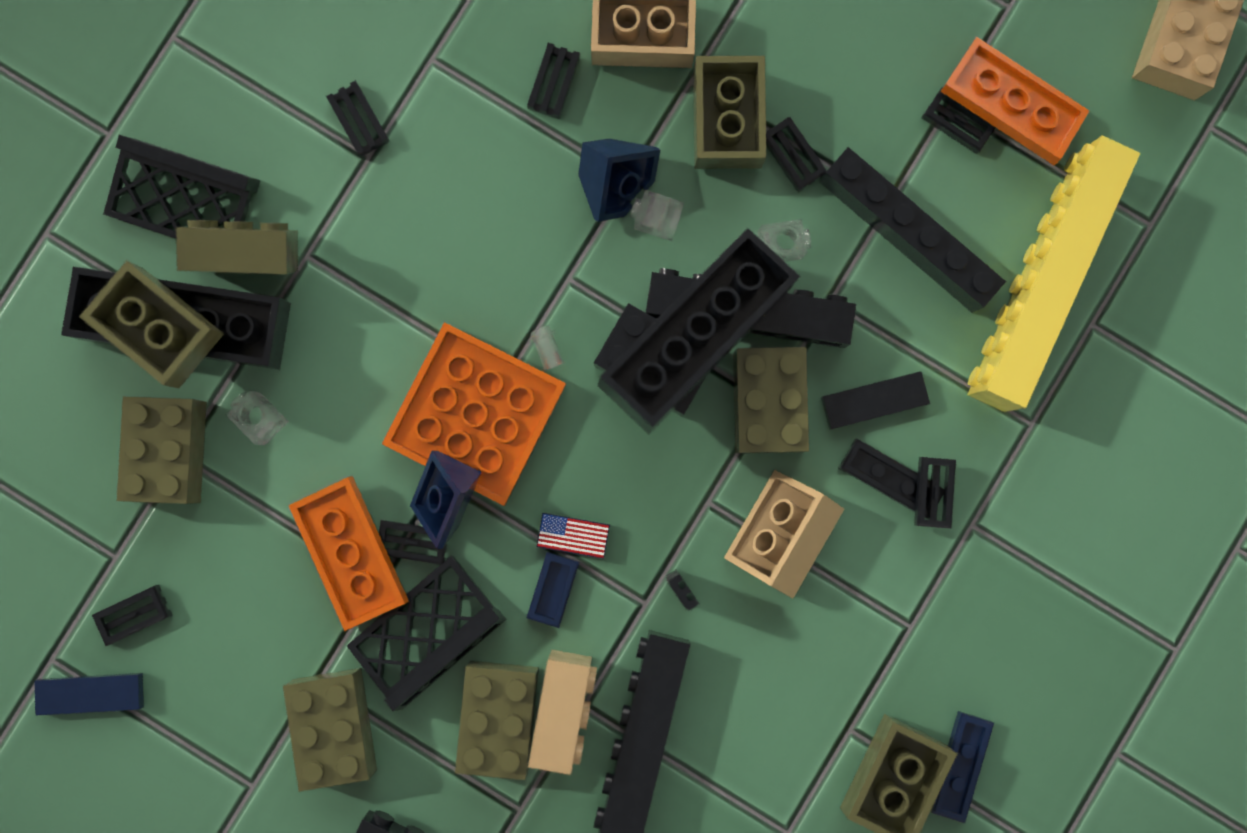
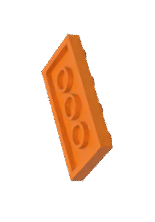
(1015, 101)
(348, 553)

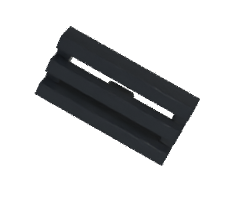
(562, 54)
(344, 94)
(952, 131)
(783, 162)
(921, 492)
(384, 524)
(681, 590)
(158, 602)

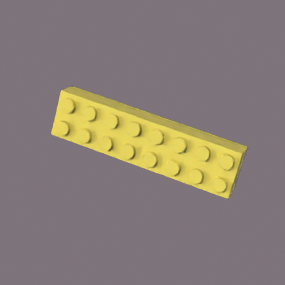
(1052, 274)

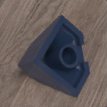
(614, 174)

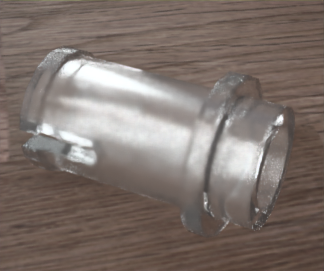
(546, 347)

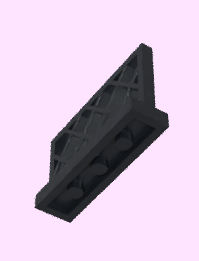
(178, 166)
(437, 660)

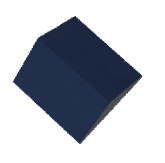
(443, 496)

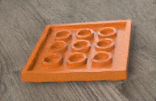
(476, 410)

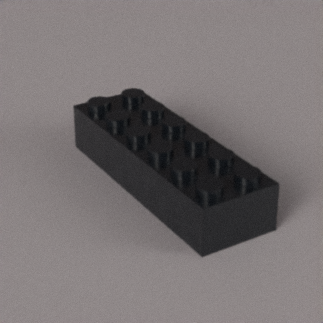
(250, 322)
(697, 331)

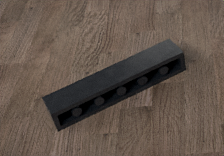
(912, 231)
(793, 318)
(644, 734)

